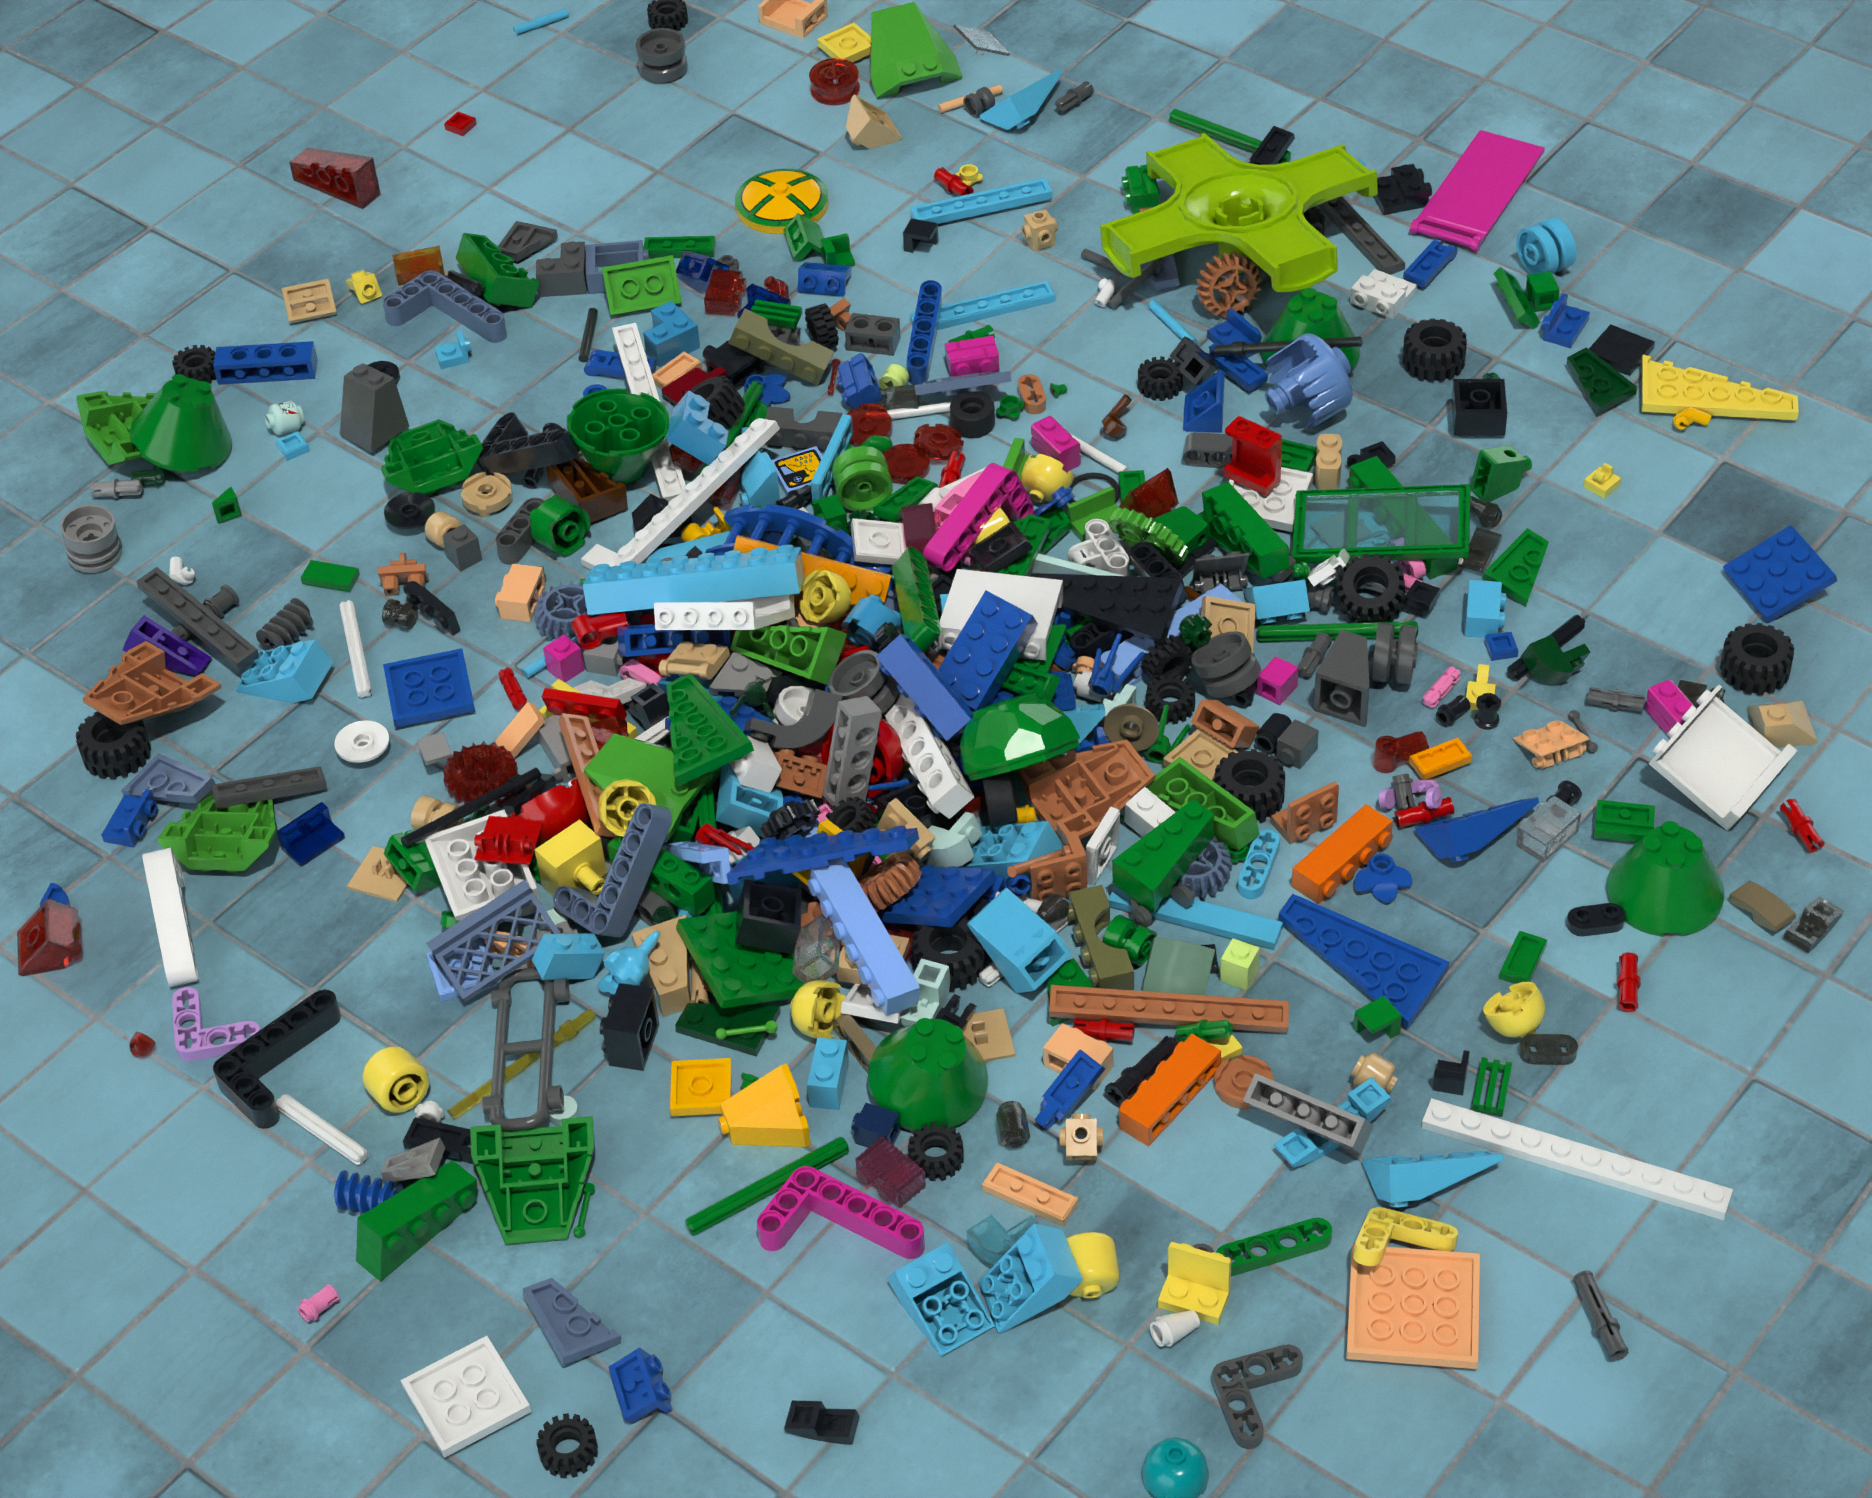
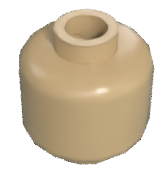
(438, 525)
(1377, 1068)

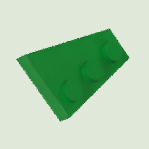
(1518, 566)

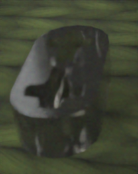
(1548, 1049)

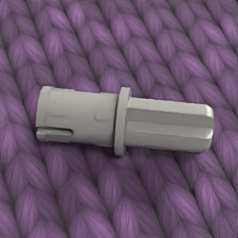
(116, 488)

